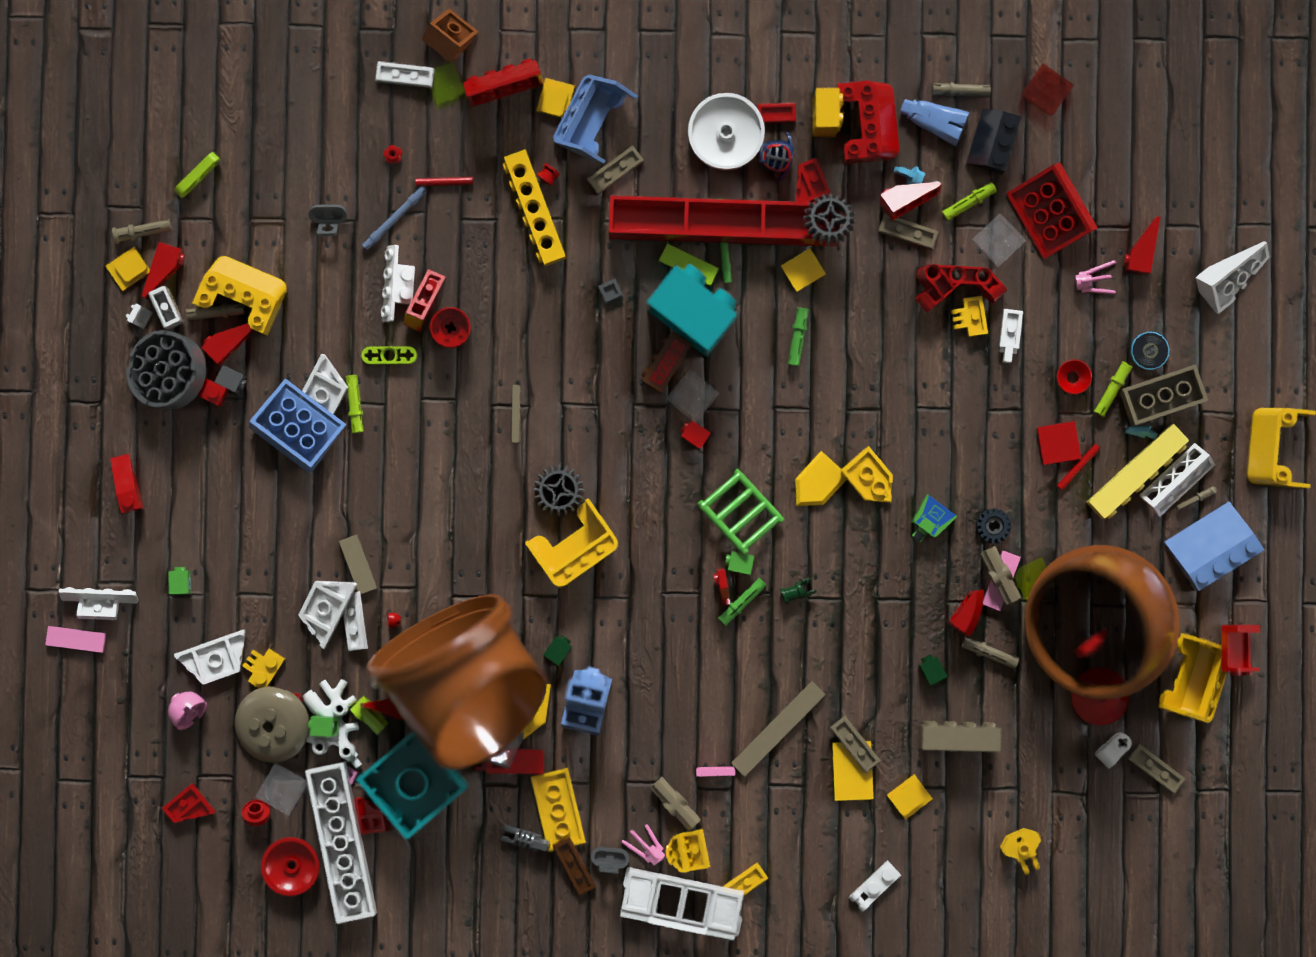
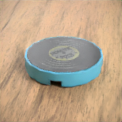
(1149, 350)

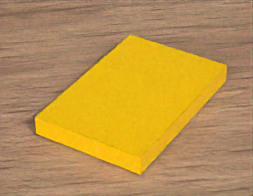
(849, 777)

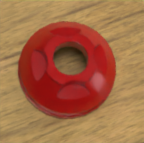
(1083, 372)

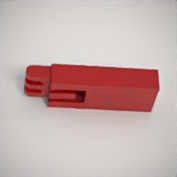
(525, 762)

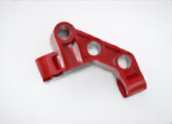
(941, 283)

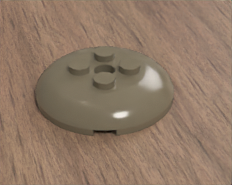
(288, 721)

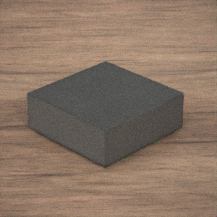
(610, 291)

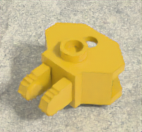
(1023, 849)

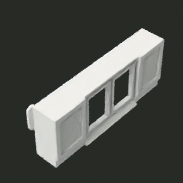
(721, 911)

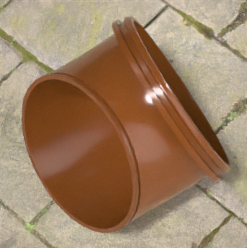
(1147, 589)
(462, 681)

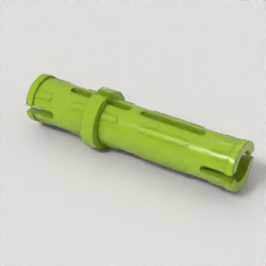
(976, 197)
(1113, 388)
(354, 404)

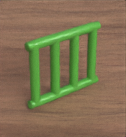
(750, 490)

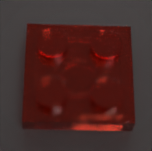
(1047, 90)

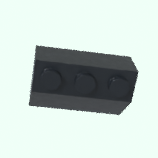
(993, 140)

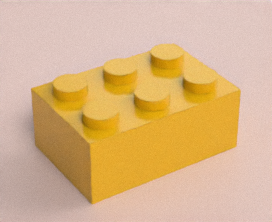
(826, 112)

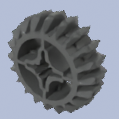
(837, 219)
(574, 495)

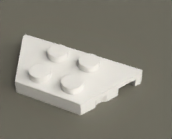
(325, 385)
(325, 607)
(215, 658)

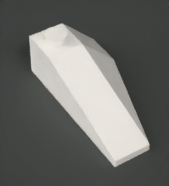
(1225, 278)

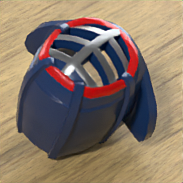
(777, 156)

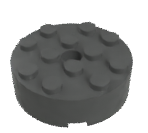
(166, 370)

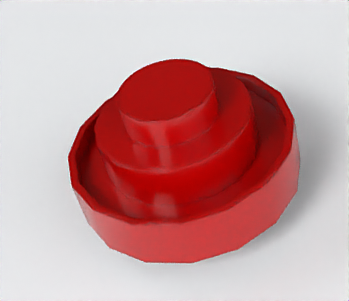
(256, 813)

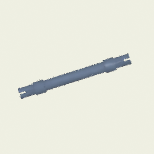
(376, 235)

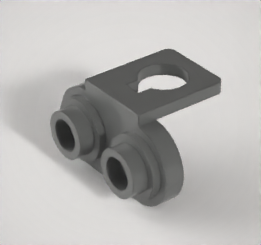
(328, 215)
(610, 859)

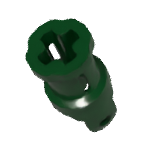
(796, 591)

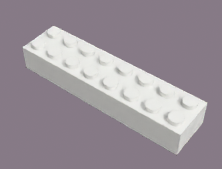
(341, 842)

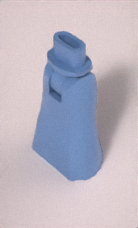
(940, 120)

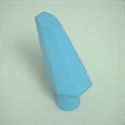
(1142, 431)

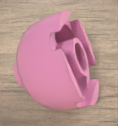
(185, 708)

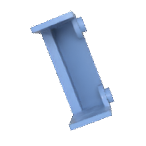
(587, 113)

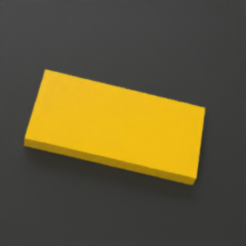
(557, 807)

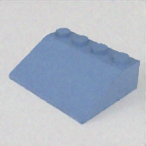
(296, 425)
(1213, 546)

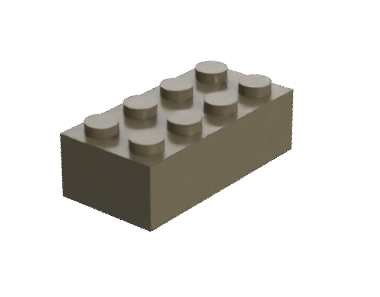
(1163, 395)
(959, 737)

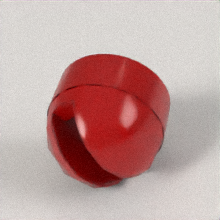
(394, 620)

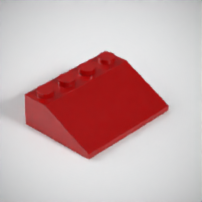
(503, 83)
(1051, 210)

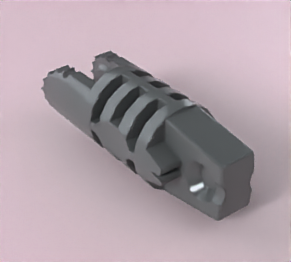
(525, 839)

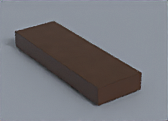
(574, 865)

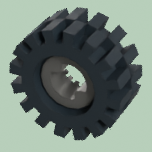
(990, 516)

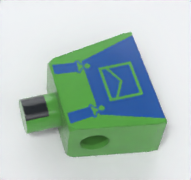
(931, 518)

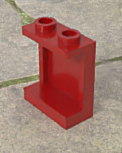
(1237, 649)

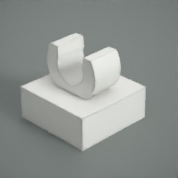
(139, 316)

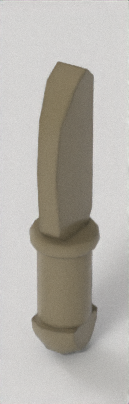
(1200, 496)

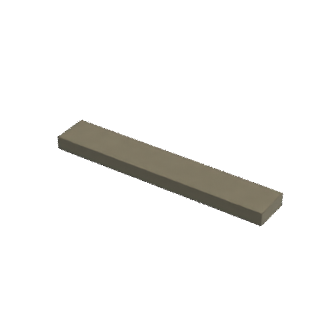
(778, 728)

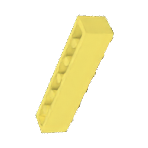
(1137, 471)

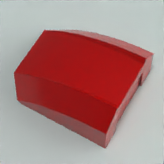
(968, 613)

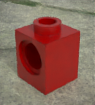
(694, 434)

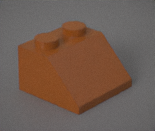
(449, 35)

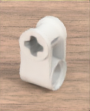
(1112, 751)

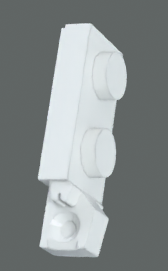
(1010, 333)

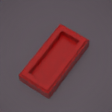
(778, 112)

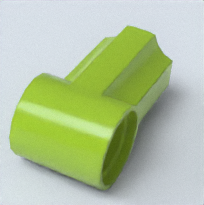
(372, 719)

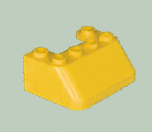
(245, 286)
(578, 550)
(1198, 681)

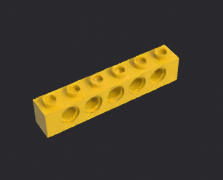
(521, 161)

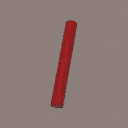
(444, 181)
(1078, 467)

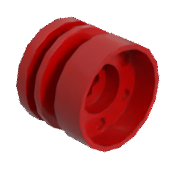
(445, 317)

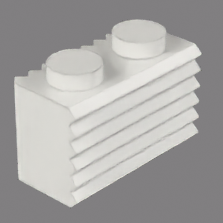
(166, 307)

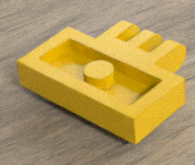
(971, 316)
(263, 667)

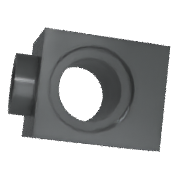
(231, 379)

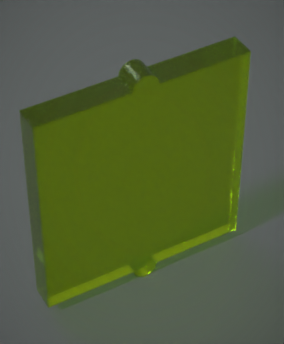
(446, 84)
(1027, 575)

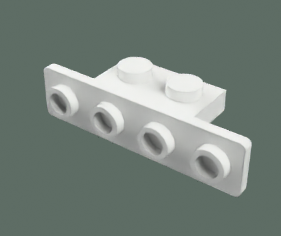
(398, 284)
(98, 603)

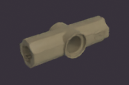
(1000, 575)
(675, 803)

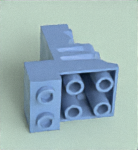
(586, 701)

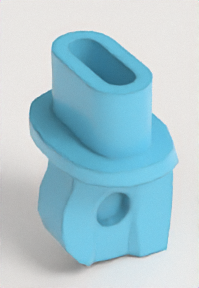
(913, 176)

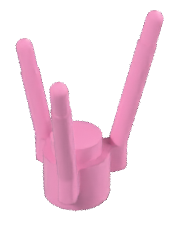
(1084, 281)
(652, 853)

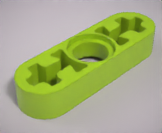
(197, 175)
(404, 349)

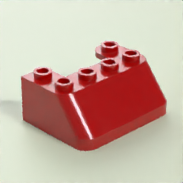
(876, 119)

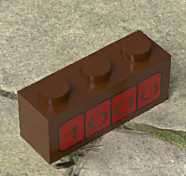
(666, 362)

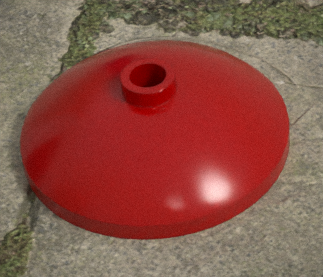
(1097, 711)
(276, 867)

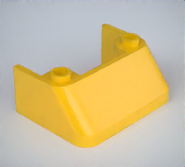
(1264, 446)

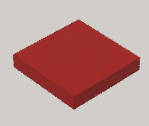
(1058, 443)

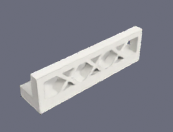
(1180, 482)

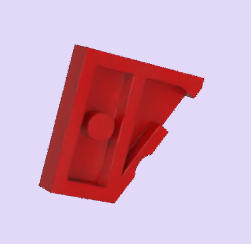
(810, 181)
(720, 579)
(1091, 645)
(188, 805)
(371, 817)

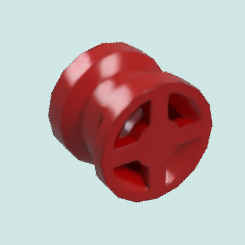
(546, 176)

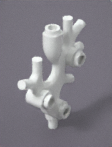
(317, 707)

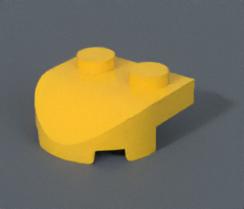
(688, 851)

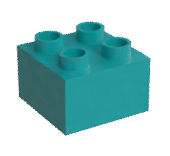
(692, 309)
(411, 785)

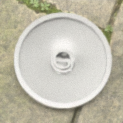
(726, 131)

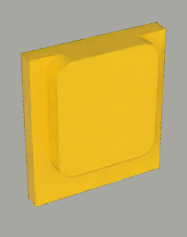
(555, 97)
(128, 268)
(803, 270)
(909, 796)

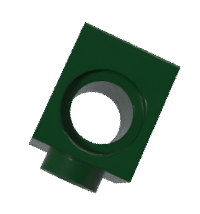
(558, 649)
(932, 669)

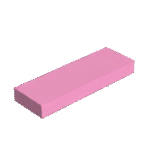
(993, 597)
(75, 639)

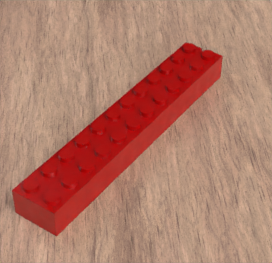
(712, 221)

